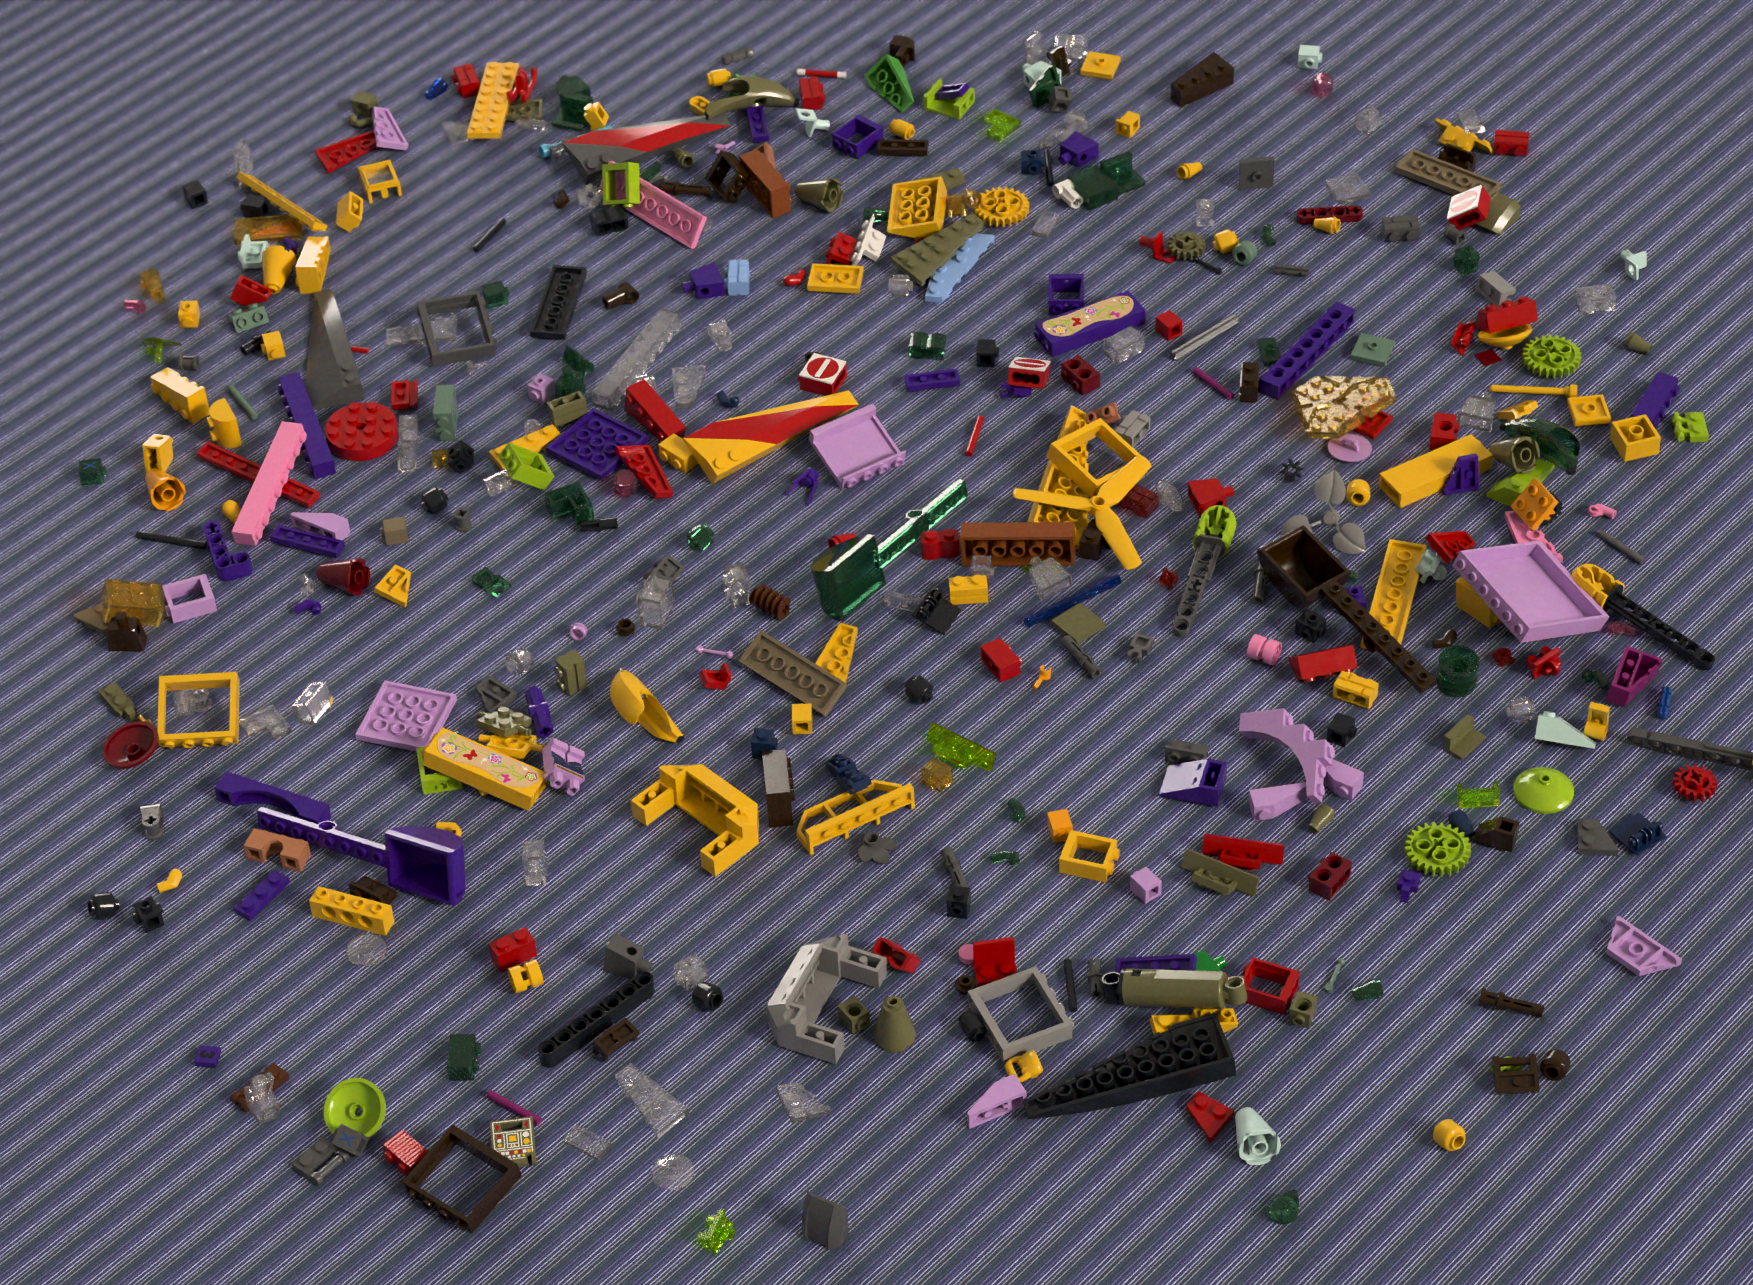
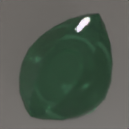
(1283, 1208)

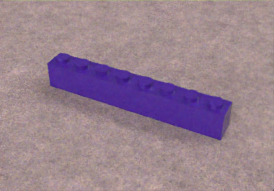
(301, 411)

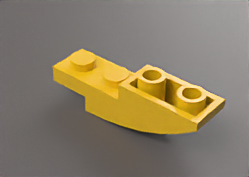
(1226, 1018)

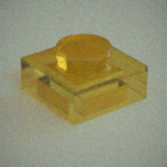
(440, 458)

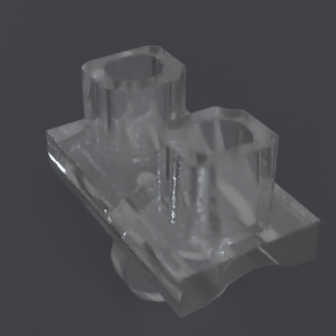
(498, 483)

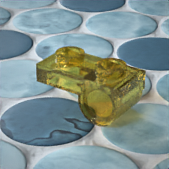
(152, 283)

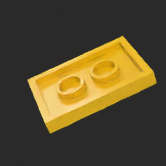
(835, 278)

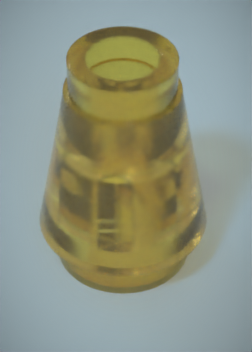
(972, 198)

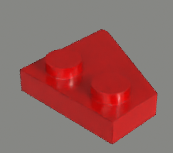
(1209, 1114)

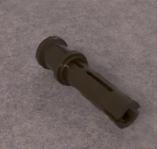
(678, 188)
(1500, 1001)

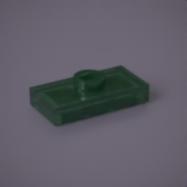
(1268, 351)

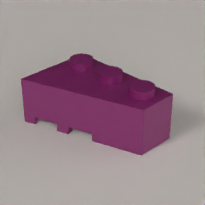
(1632, 675)

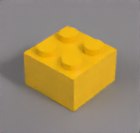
(1635, 438)

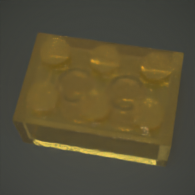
(135, 598)

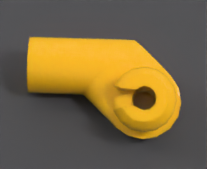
(449, 826)
(172, 881)

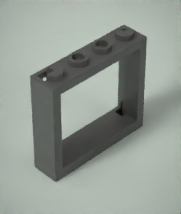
(452, 303)

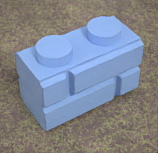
(737, 277)

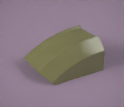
(1501, 213)

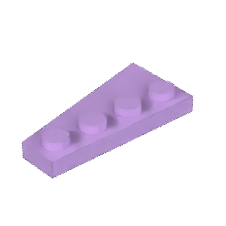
(387, 131)

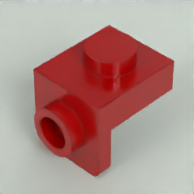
(716, 679)

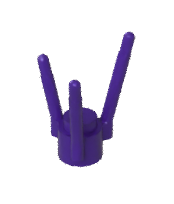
(807, 479)

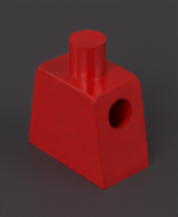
(1208, 493)

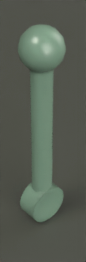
(1329, 987)

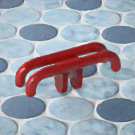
(522, 86)

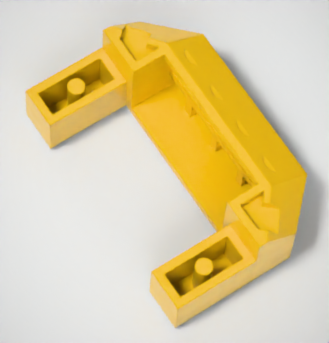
(711, 803)

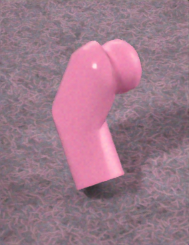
(1601, 510)

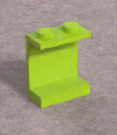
(948, 107)

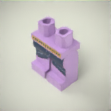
(563, 766)

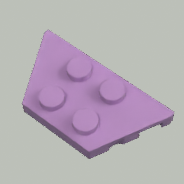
(1638, 950)

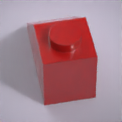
(248, 291)

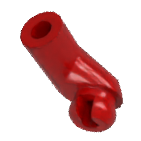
(794, 280)

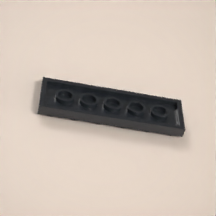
(558, 302)

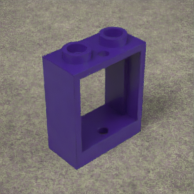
(863, 126)
(1057, 284)

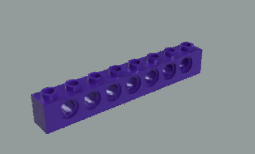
(1306, 350)

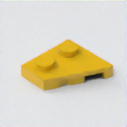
(1517, 410)
(395, 585)

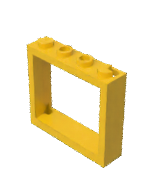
(1058, 454)
(199, 681)

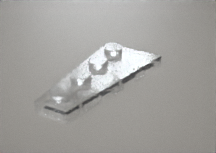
(443, 330)
(654, 1103)

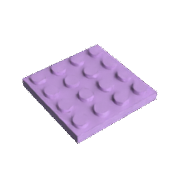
(405, 716)

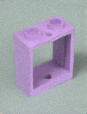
(192, 608)

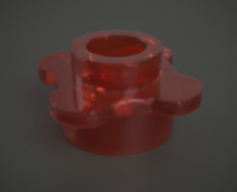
(1168, 578)
(1503, 657)

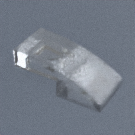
(1470, 121)

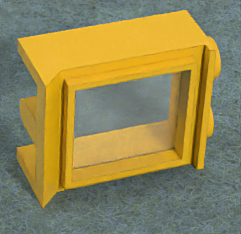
(379, 177)

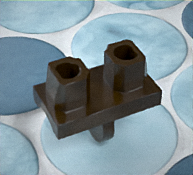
(1060, 60)

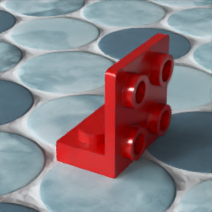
(993, 960)

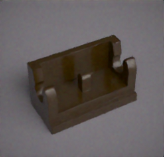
(1458, 157)
(614, 1038)

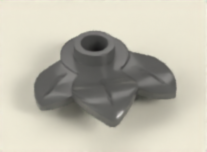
(876, 848)

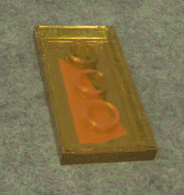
(268, 228)

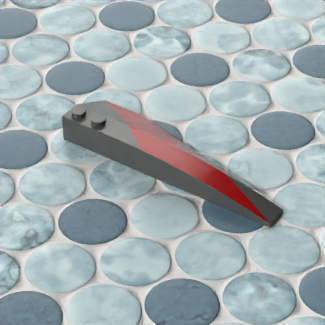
(637, 142)

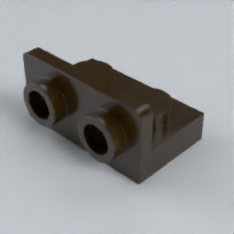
(372, 890)

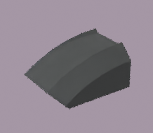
(824, 1221)

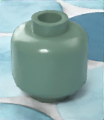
(1244, 252)

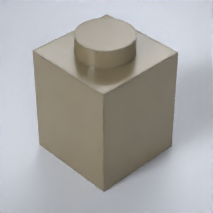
(395, 531)

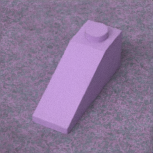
(321, 523)
(1343, 780)
(1273, 801)
(998, 1100)

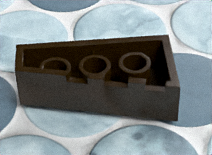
(1202, 80)
(778, 787)

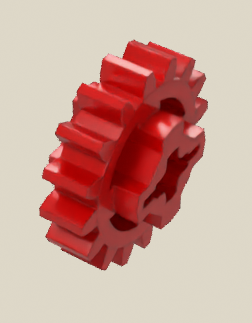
(1694, 783)

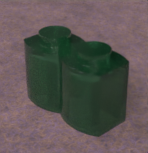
(927, 346)

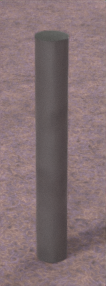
(1620, 546)

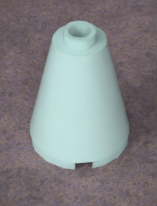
(1255, 1138)

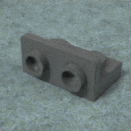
(666, 567)
(1184, 752)

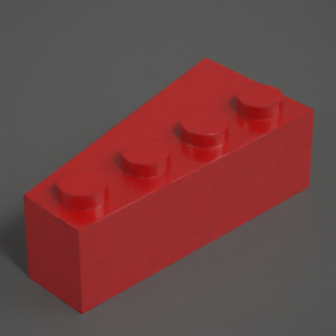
(652, 411)

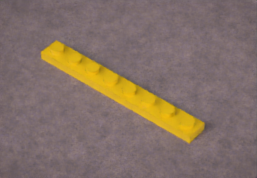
(278, 200)

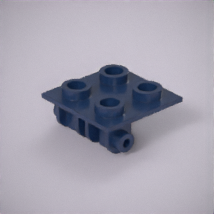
(1638, 833)

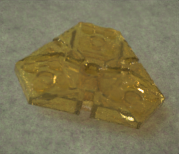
(1338, 404)

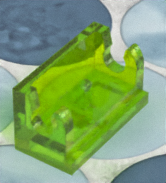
(1478, 797)

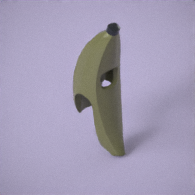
(752, 92)

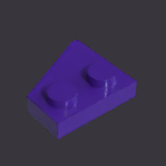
(1463, 475)

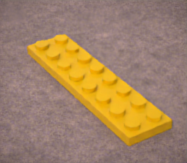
(492, 102)
(1396, 587)

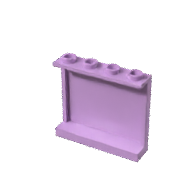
(856, 447)

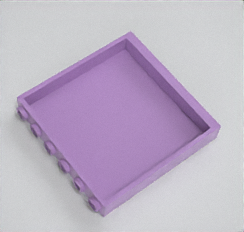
(1530, 591)

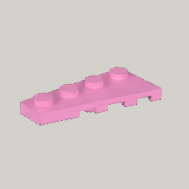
(1522, 533)

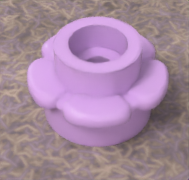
(578, 631)

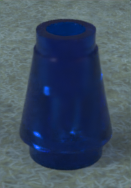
(436, 89)

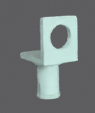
(812, 121)
(1634, 262)

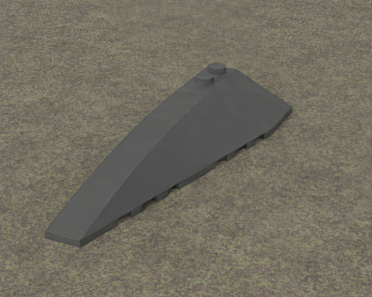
(331, 367)

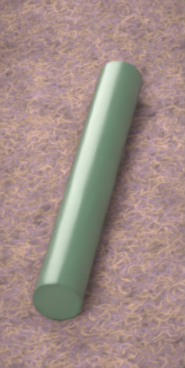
(243, 402)

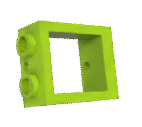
(632, 184)
(526, 466)
(432, 782)

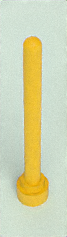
(1569, 391)

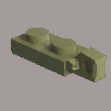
(118, 702)

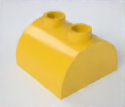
(224, 425)

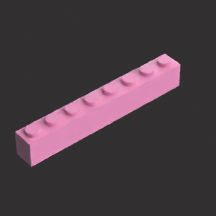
(269, 483)

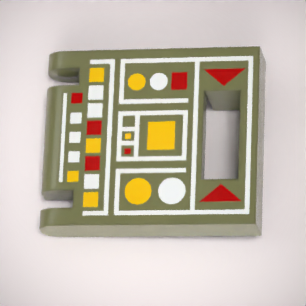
(516, 1143)

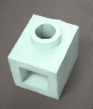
(1309, 57)

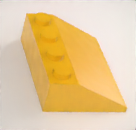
(917, 207)

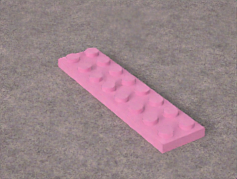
(663, 211)

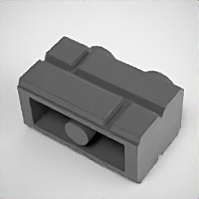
(1400, 228)

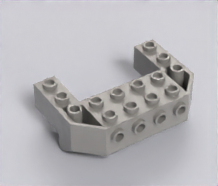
(809, 986)

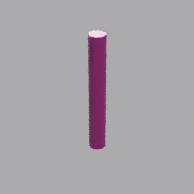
(1228, 394)
(513, 1106)

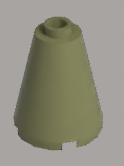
(821, 193)
(1516, 453)
(894, 1026)

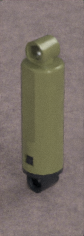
(1174, 988)

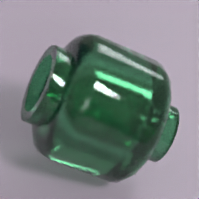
(700, 537)

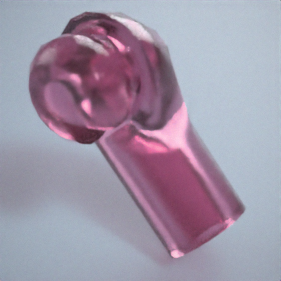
(138, 305)

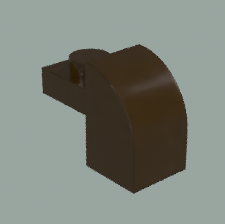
(902, 49)

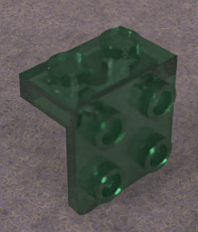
(1121, 172)

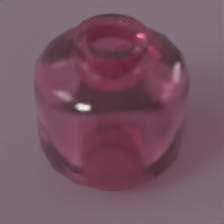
(1322, 85)
(624, 483)

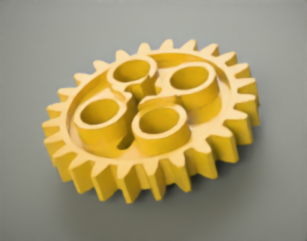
(1002, 207)

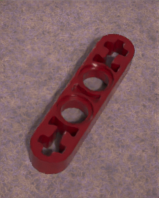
(1349, 214)

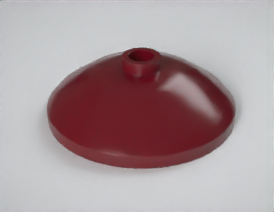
(130, 745)

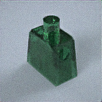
(572, 84)
(569, 382)

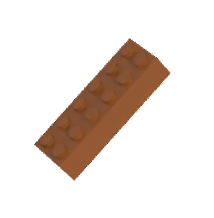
(1018, 542)

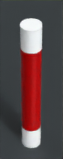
(821, 73)

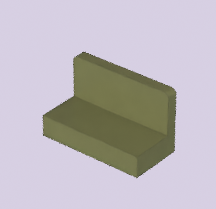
(1462, 738)

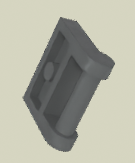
(316, 1157)

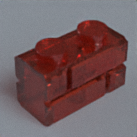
(1140, 501)

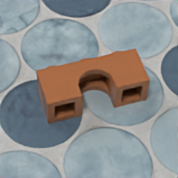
(262, 844)

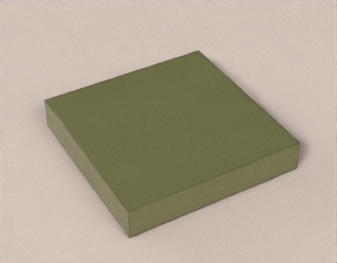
(1078, 623)

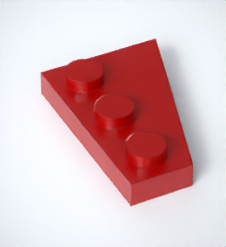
(1450, 544)

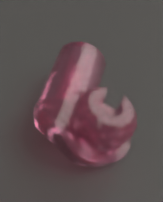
(1621, 627)

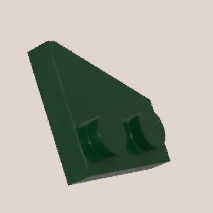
(1043, 86)

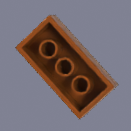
(766, 184)

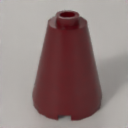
(345, 575)

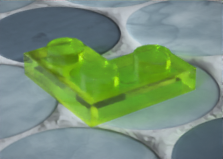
(1002, 124)

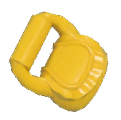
(1028, 1063)

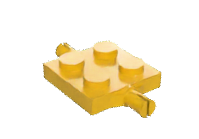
(514, 745)

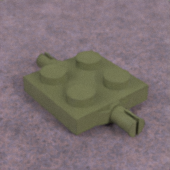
(504, 722)

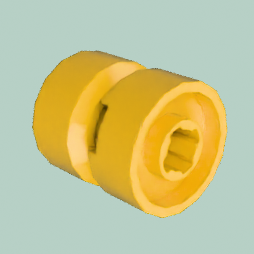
(532, 973)

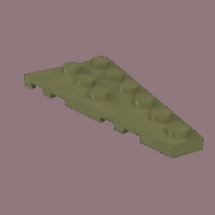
(936, 250)

